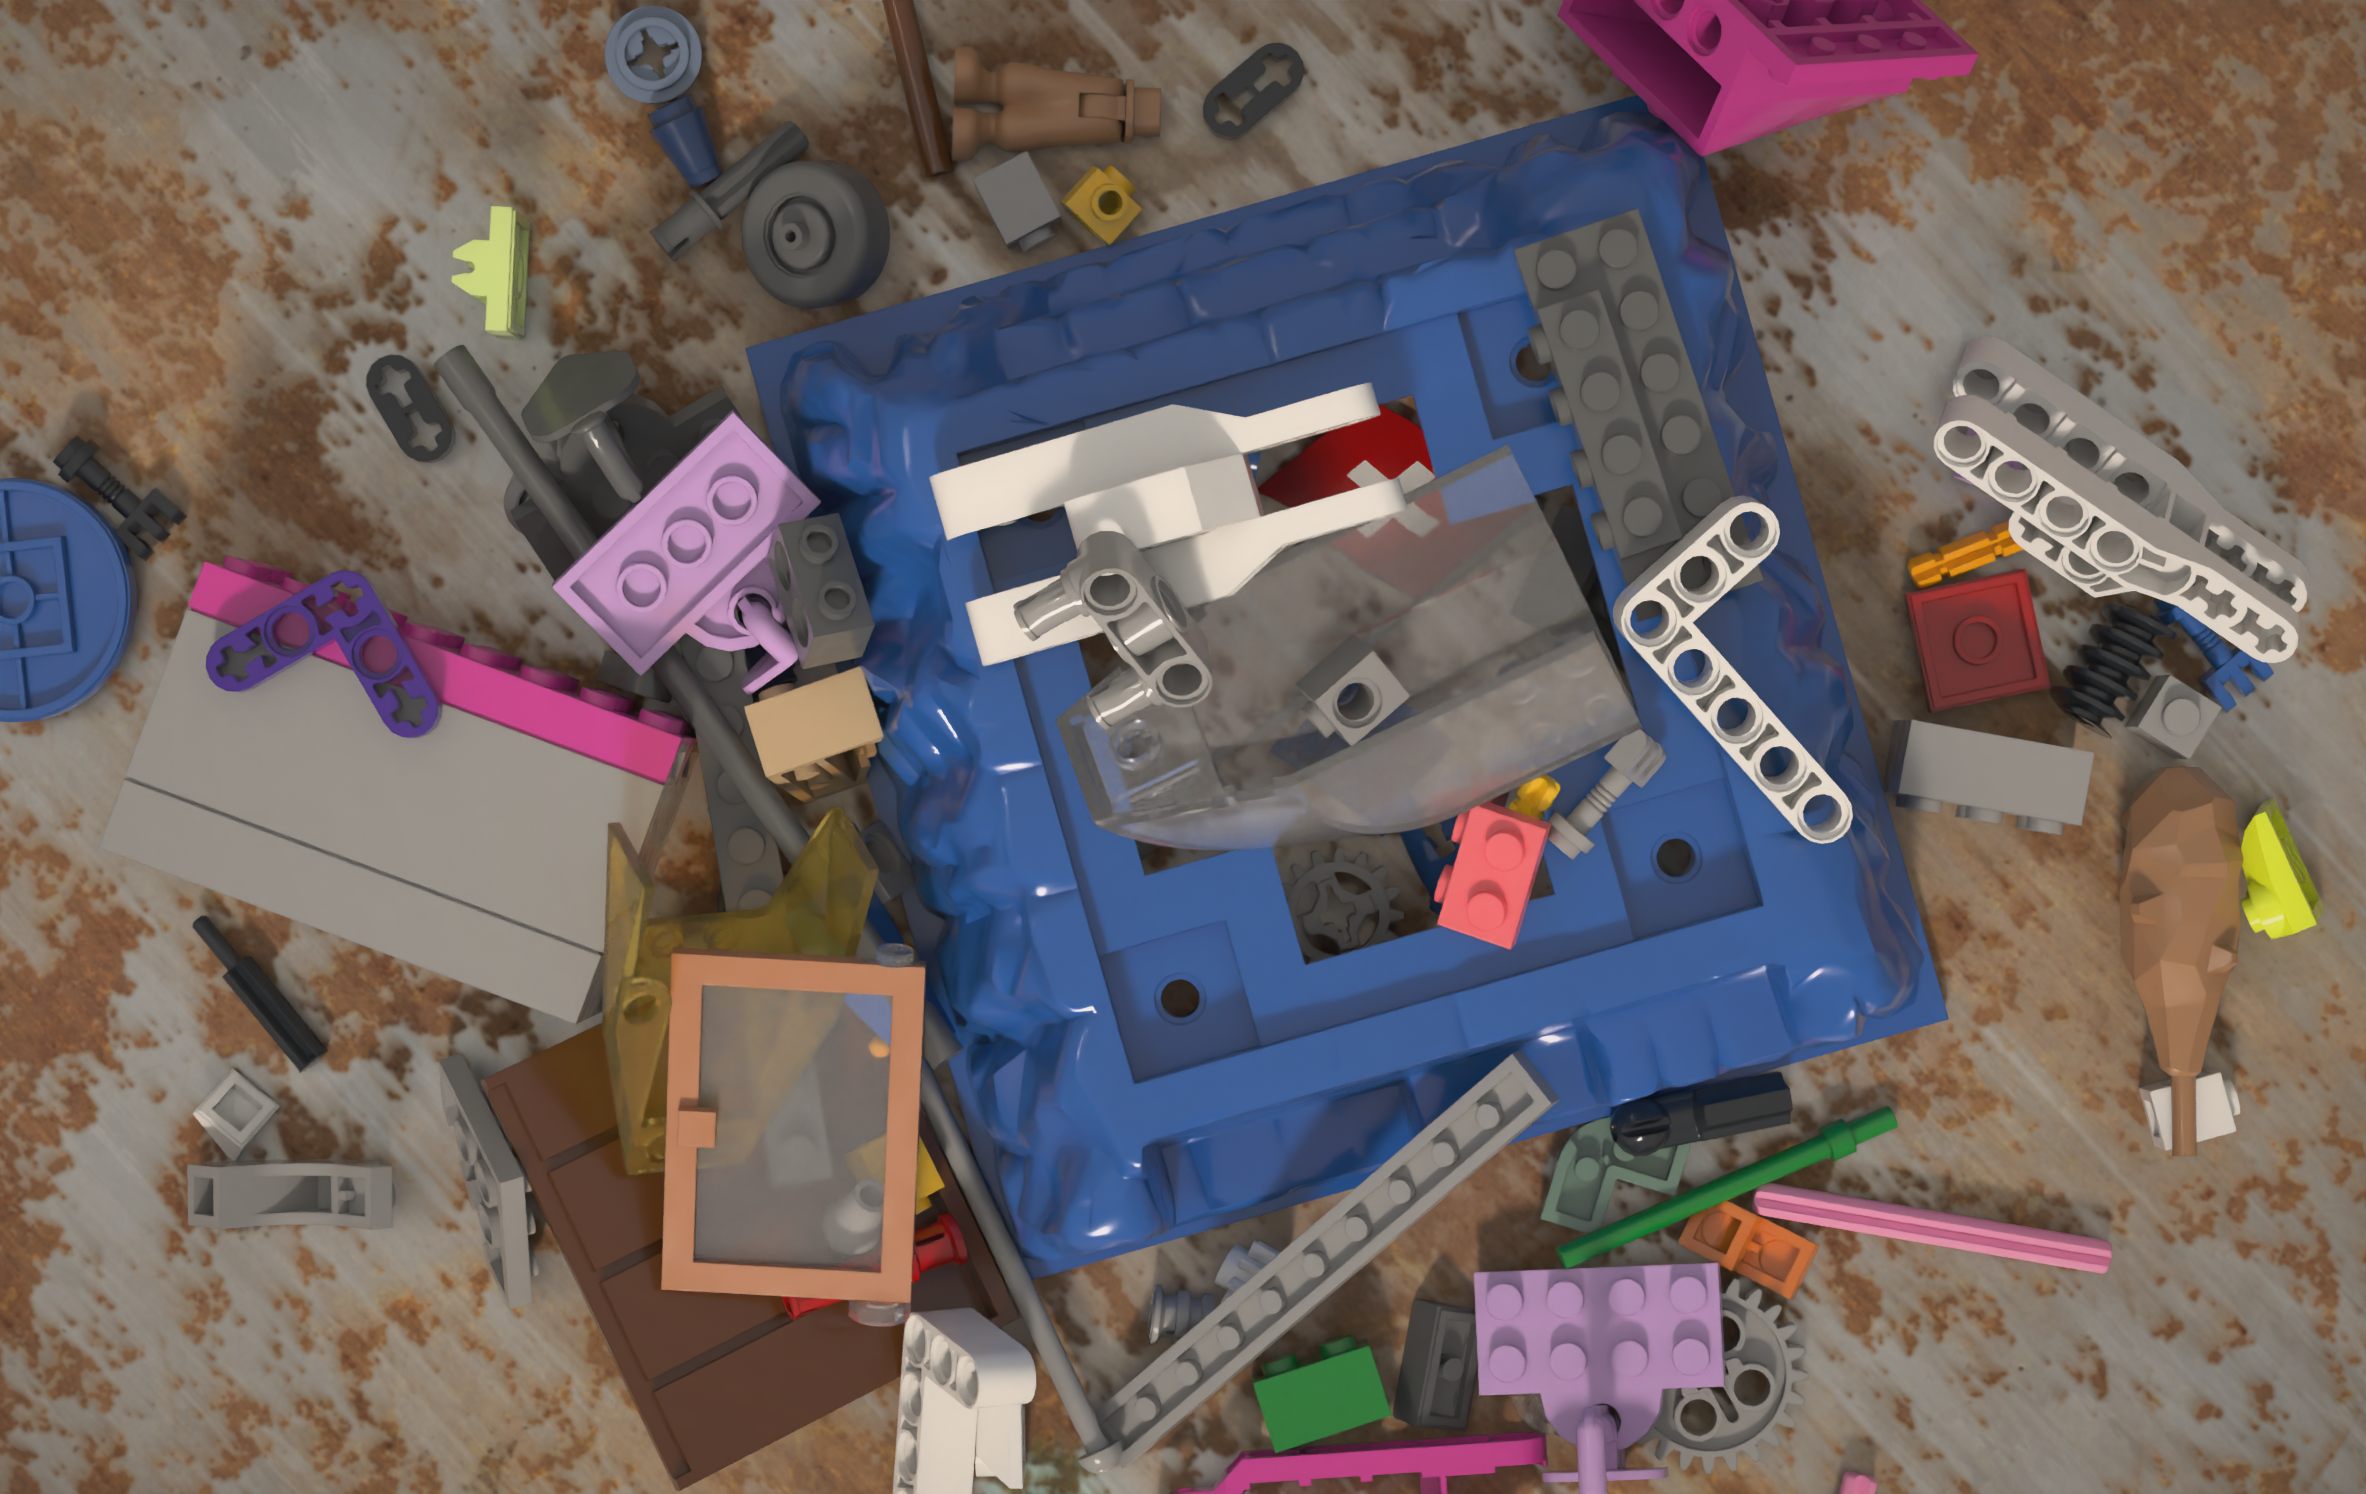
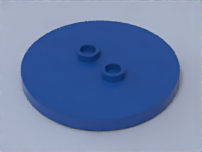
(62, 600)

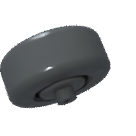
(815, 233)

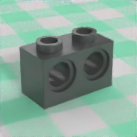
(820, 590)

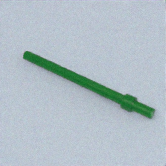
(1834, 1141)

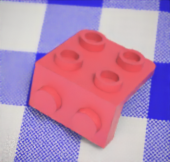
(1492, 873)

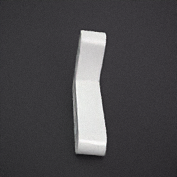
(1718, 679)
(948, 1371)

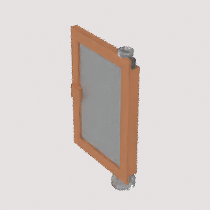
(794, 1126)

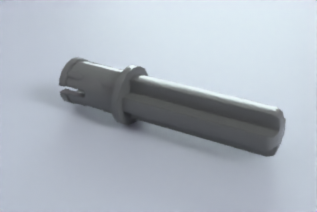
(728, 191)

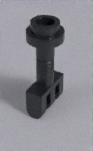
(139, 514)

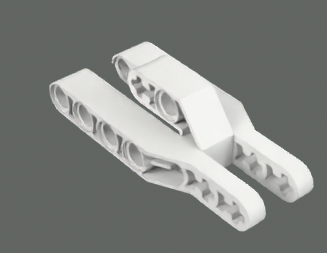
(1157, 484)
(2096, 524)

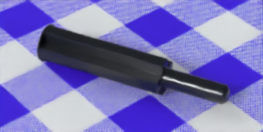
(263, 1000)

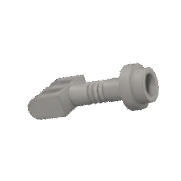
(1632, 760)

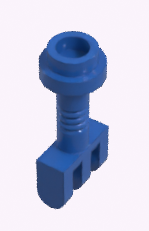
(2226, 663)

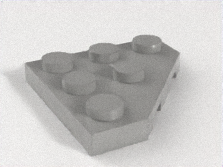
(492, 1181)

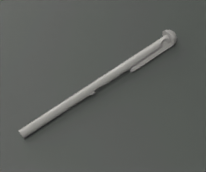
(1100, 1454)

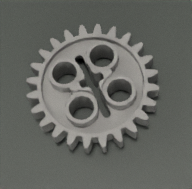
(1758, 1347)

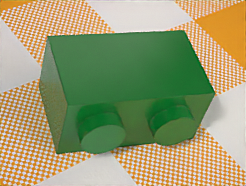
(1320, 1392)

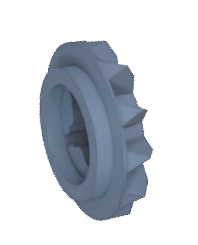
(626, 45)

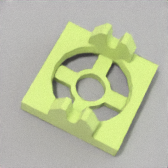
(499, 272)

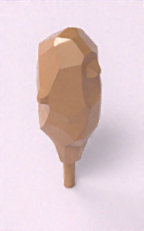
(2180, 921)

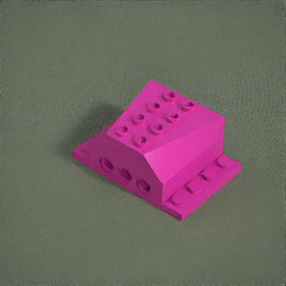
(1764, 65)

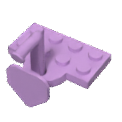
(694, 554)
(1601, 1341)

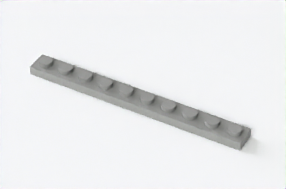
(1326, 1255)

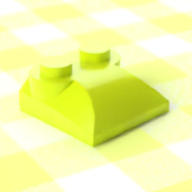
(2278, 883)

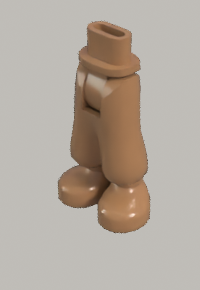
(1045, 108)

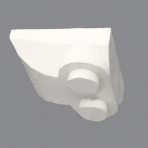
(1001, 1444)

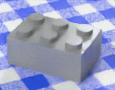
(1987, 776)

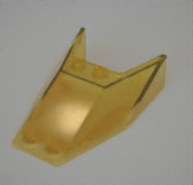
(812, 913)

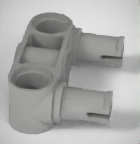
(1140, 620)

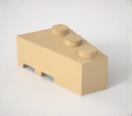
(816, 735)

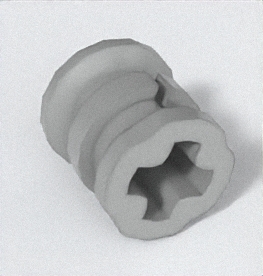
(1175, 1315)

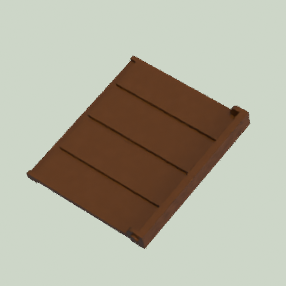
(702, 1367)

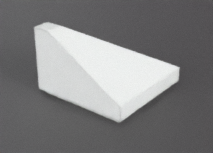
(235, 1113)

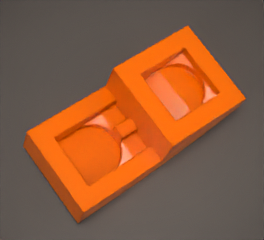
(1750, 1246)

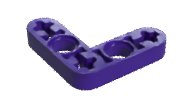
(350, 634)

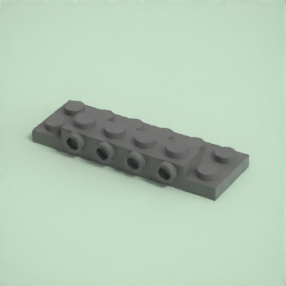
(1626, 395)

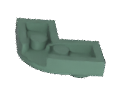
(1588, 1172)

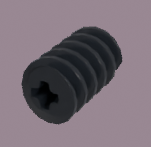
(2110, 666)

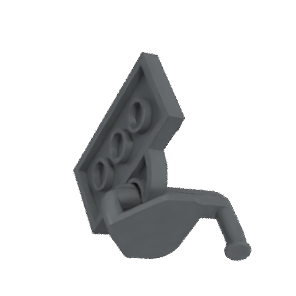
(602, 464)

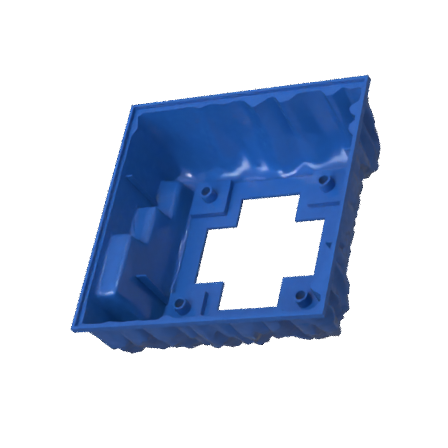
(1044, 934)

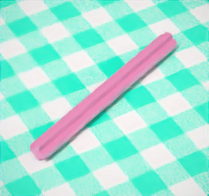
(1932, 1227)

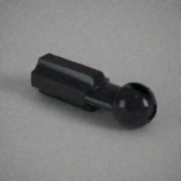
(1701, 1113)

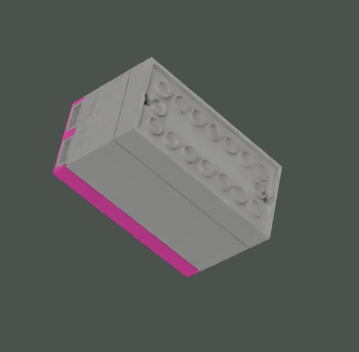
(435, 848)

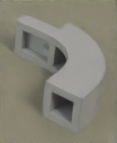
(291, 1193)

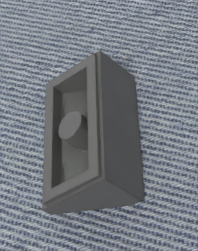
(1437, 1367)

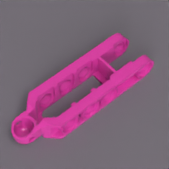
(1429, 1457)

